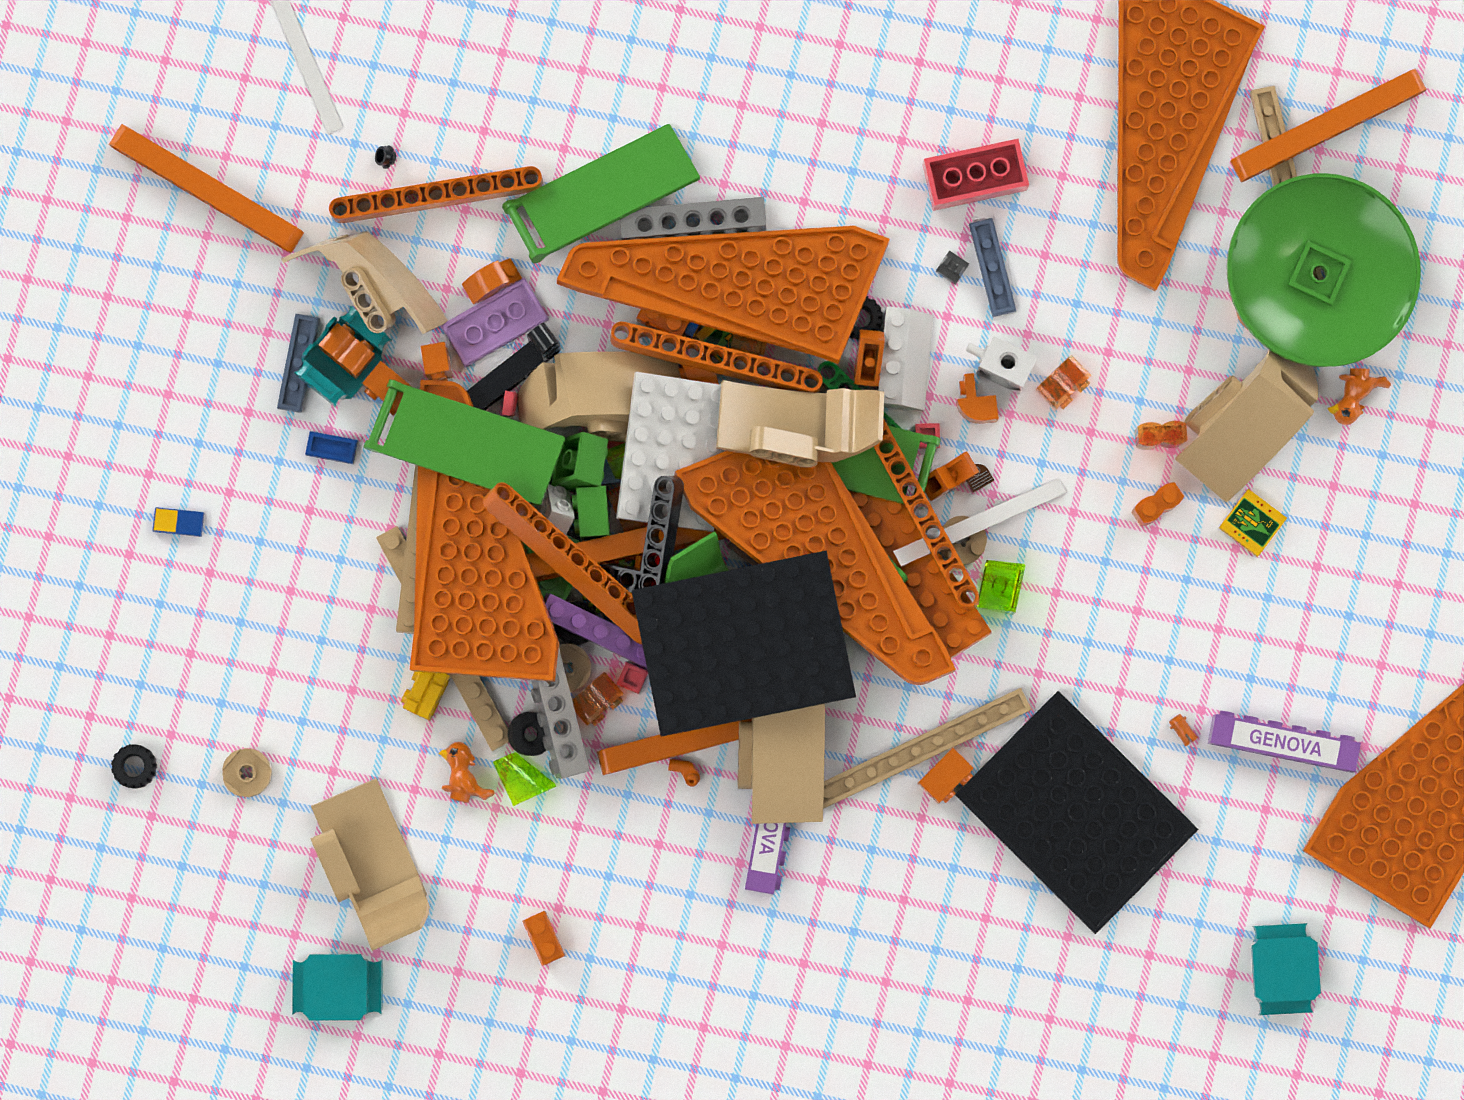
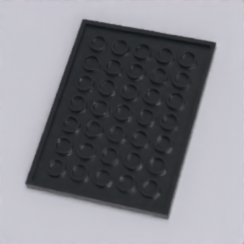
(743, 643)
(1076, 812)

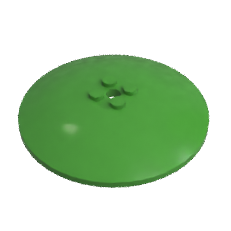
(1366, 262)

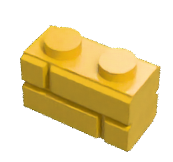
(425, 693)

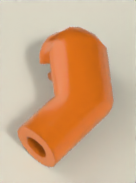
(687, 770)

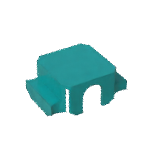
(326, 375)
(1285, 969)
(337, 987)

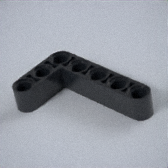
(517, 368)
(653, 545)

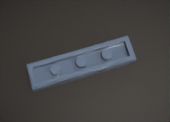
(992, 267)
(292, 387)

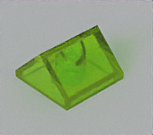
(1001, 586)

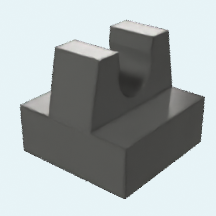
(952, 267)

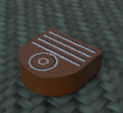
(981, 479)

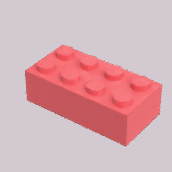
(975, 174)

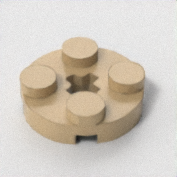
(973, 548)
(580, 664)
(249, 786)

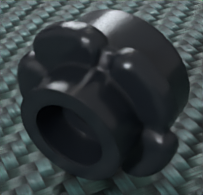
(385, 156)

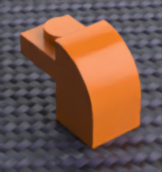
(490, 280)
(974, 408)
(950, 476)

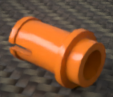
(1182, 728)

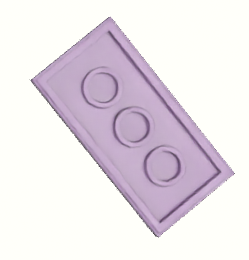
(494, 322)

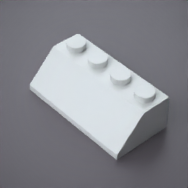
(905, 358)

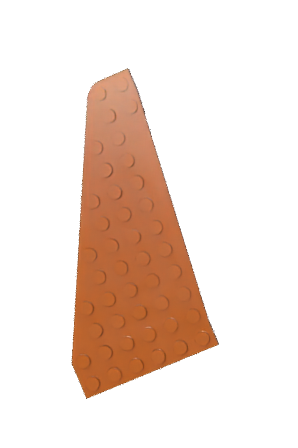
(1174, 94)
(764, 285)
(796, 511)
(474, 584)

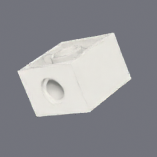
(999, 352)

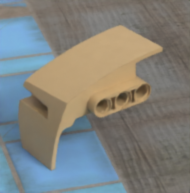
(380, 277)
(587, 391)
(1248, 423)
(797, 424)
(784, 765)
(370, 863)

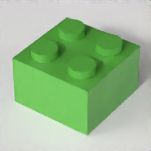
(581, 462)
(592, 513)

